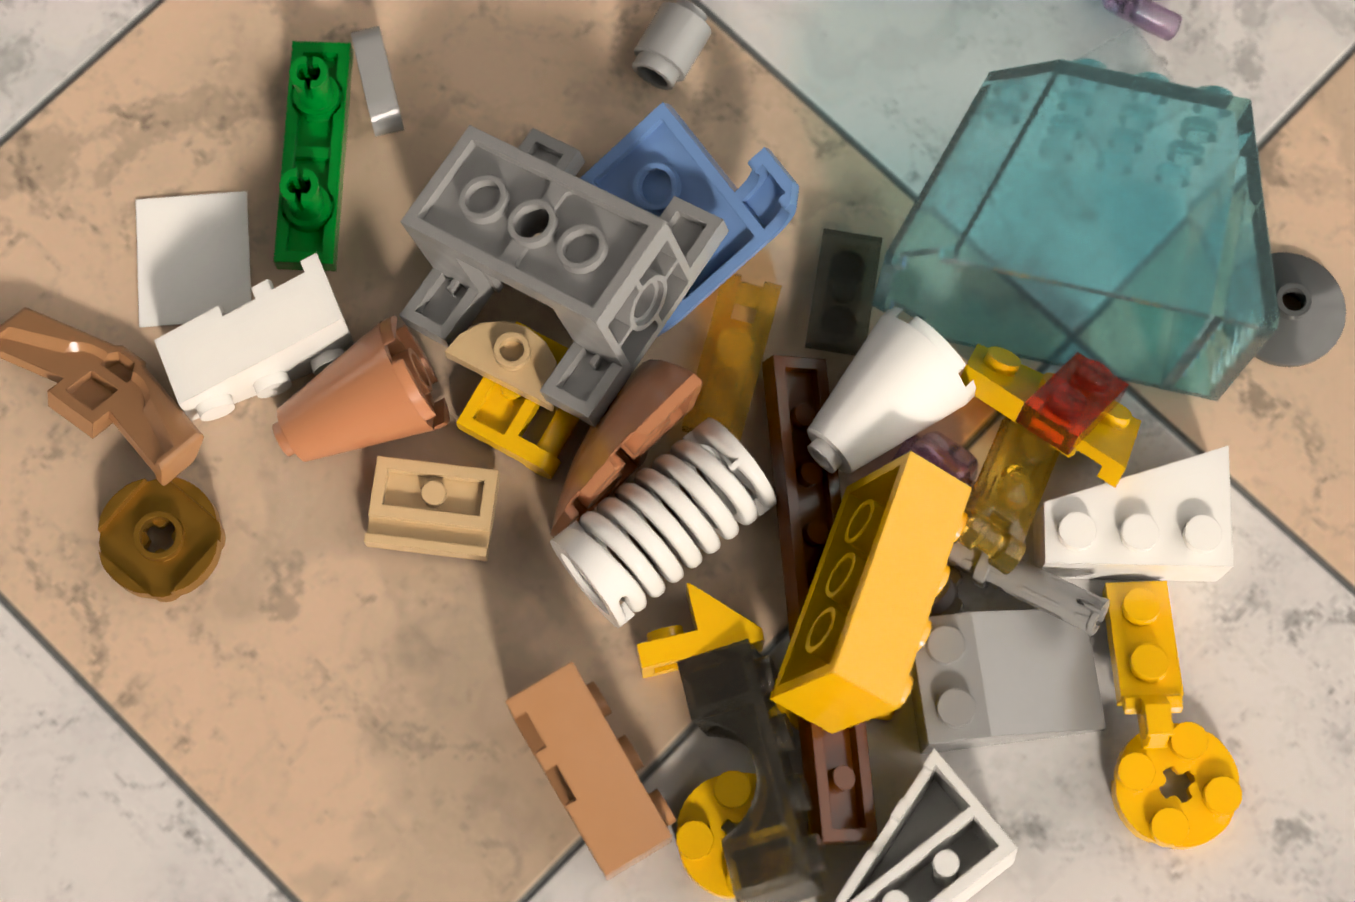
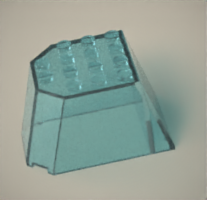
(1095, 225)

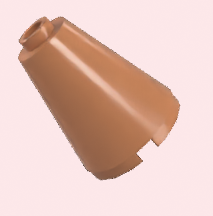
(363, 398)

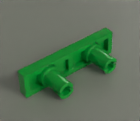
(313, 154)

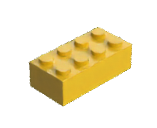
(873, 595)

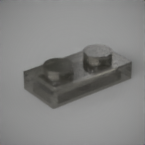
(843, 292)

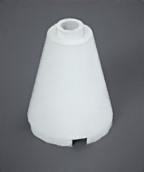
(889, 393)

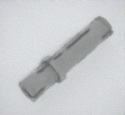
(1035, 588)

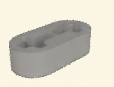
(377, 81)

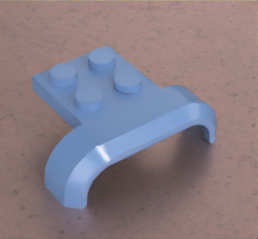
(668, 160)

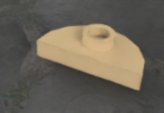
(507, 356)

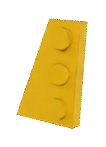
(1008, 384)

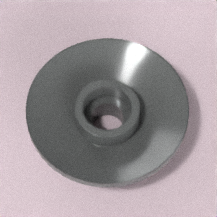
(1314, 329)

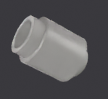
(671, 44)

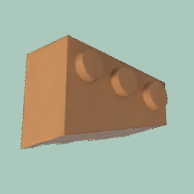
(591, 769)

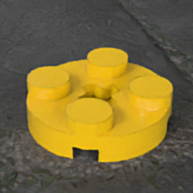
(1166, 821)
(700, 831)

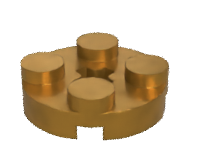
(168, 572)

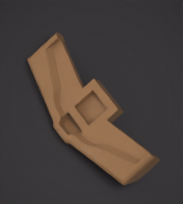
(103, 387)

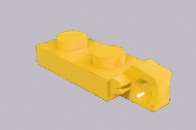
(1144, 657)

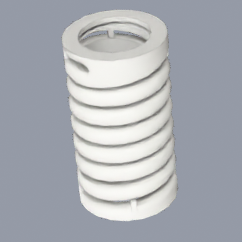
(714, 507)

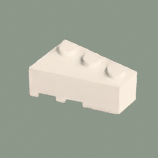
(256, 346)
(1149, 527)

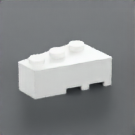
(933, 846)

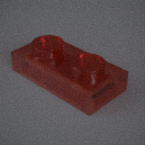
(1072, 403)

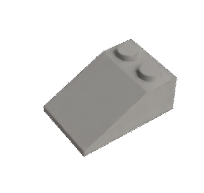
(1003, 680)

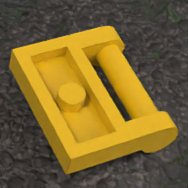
(502, 417)

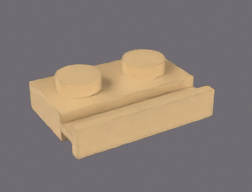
(432, 508)

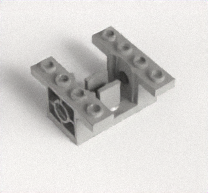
(597, 263)

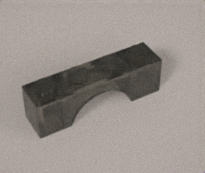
(771, 848)

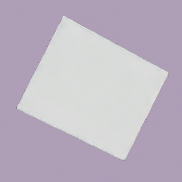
(191, 256)

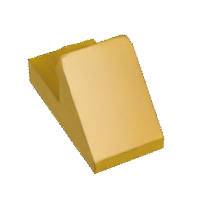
(713, 628)

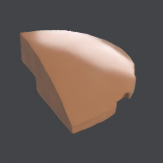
(639, 416)

